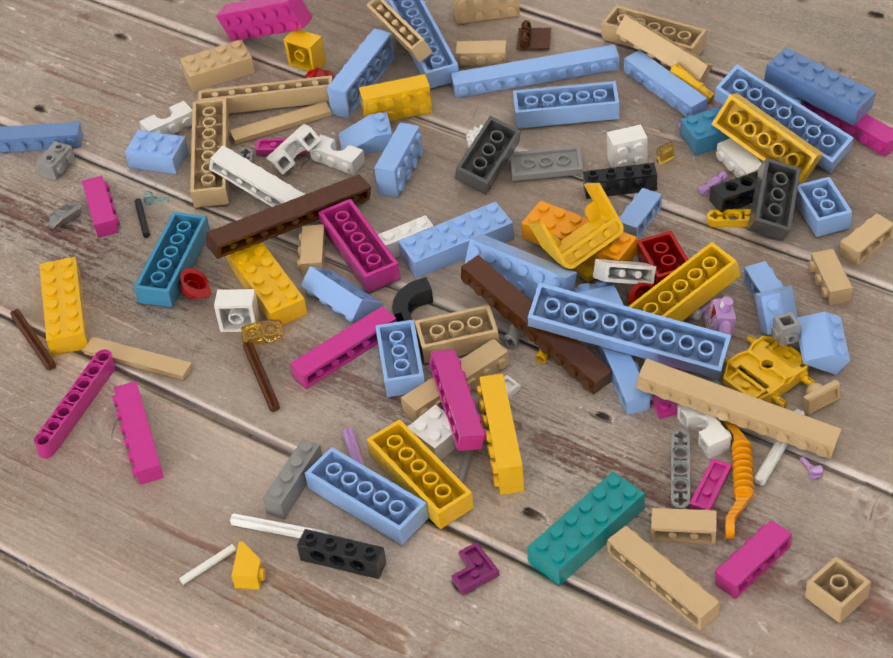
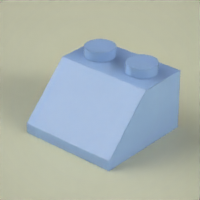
(772, 304)

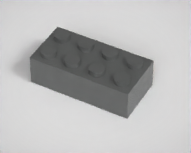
(487, 155)
(774, 199)

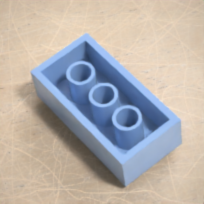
(398, 160)
(399, 357)

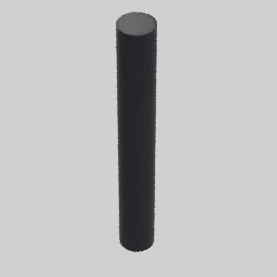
(142, 218)

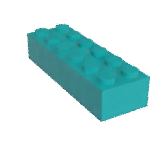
(585, 528)

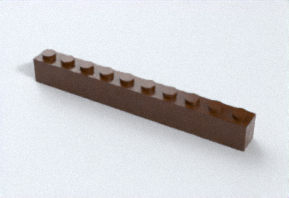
(284, 217)
(516, 306)

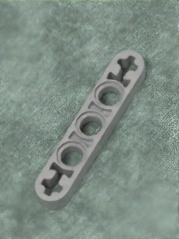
(680, 462)

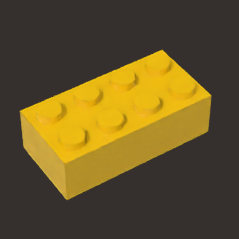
(398, 98)

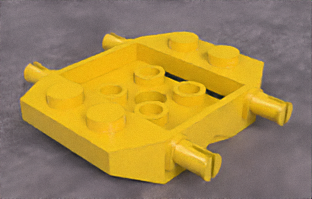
(785, 370)

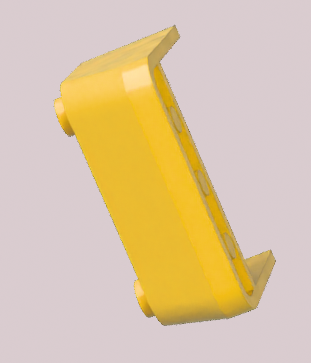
(599, 231)

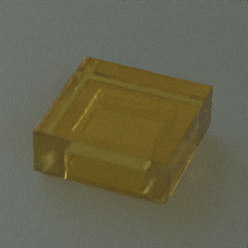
(665, 152)

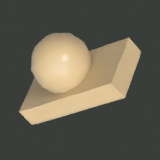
(819, 396)

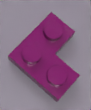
(478, 570)

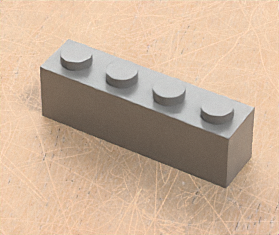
(291, 479)

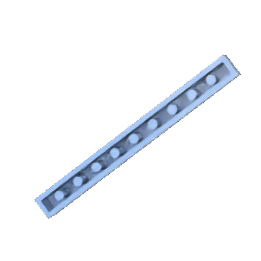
(535, 71)

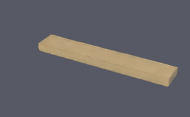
(280, 123)
(140, 358)

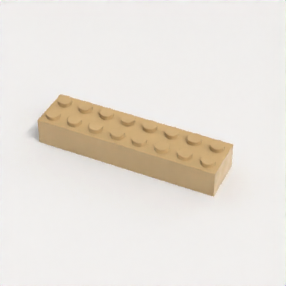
(209, 134)

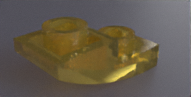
(263, 330)

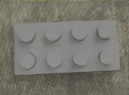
(546, 163)

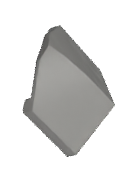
(64, 214)

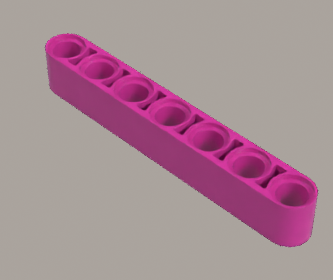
(74, 404)

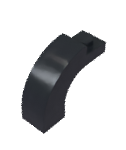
(411, 297)

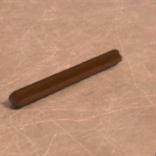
(33, 339)
(261, 376)

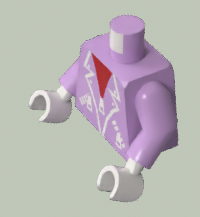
(717, 315)

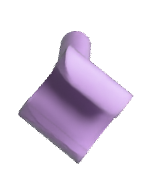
(814, 471)

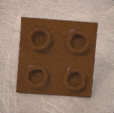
(533, 37)

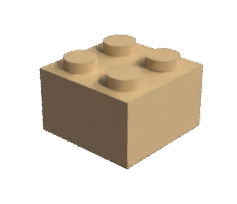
(837, 589)

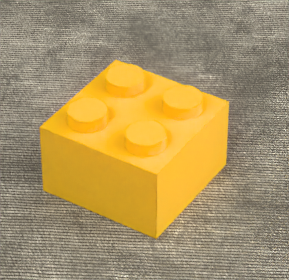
(304, 50)

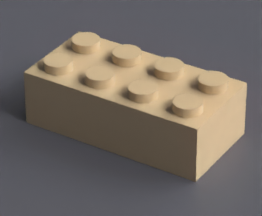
(481, 10)
(217, 65)
(456, 331)

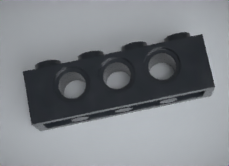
(623, 179)
(733, 192)
(341, 553)

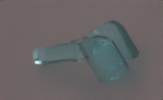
(149, 198)

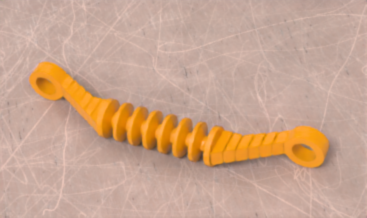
(742, 476)

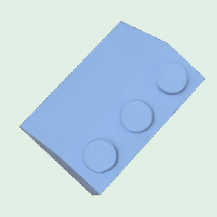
(823, 342)

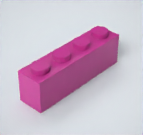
(100, 207)
(752, 559)

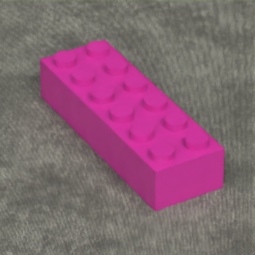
(262, 18)
(359, 245)

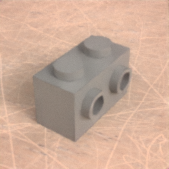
(55, 160)

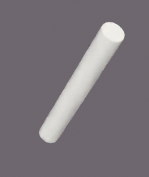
(207, 564)

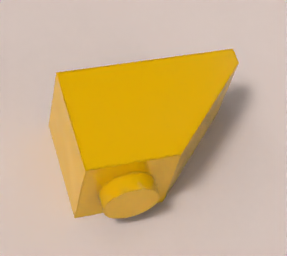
(247, 569)

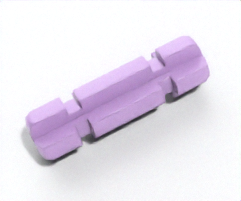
(705, 188)

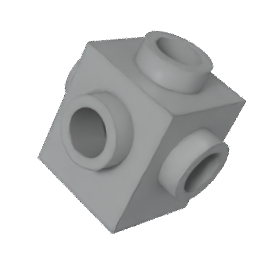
(786, 329)

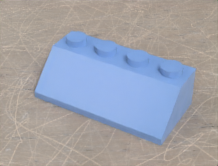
(339, 294)

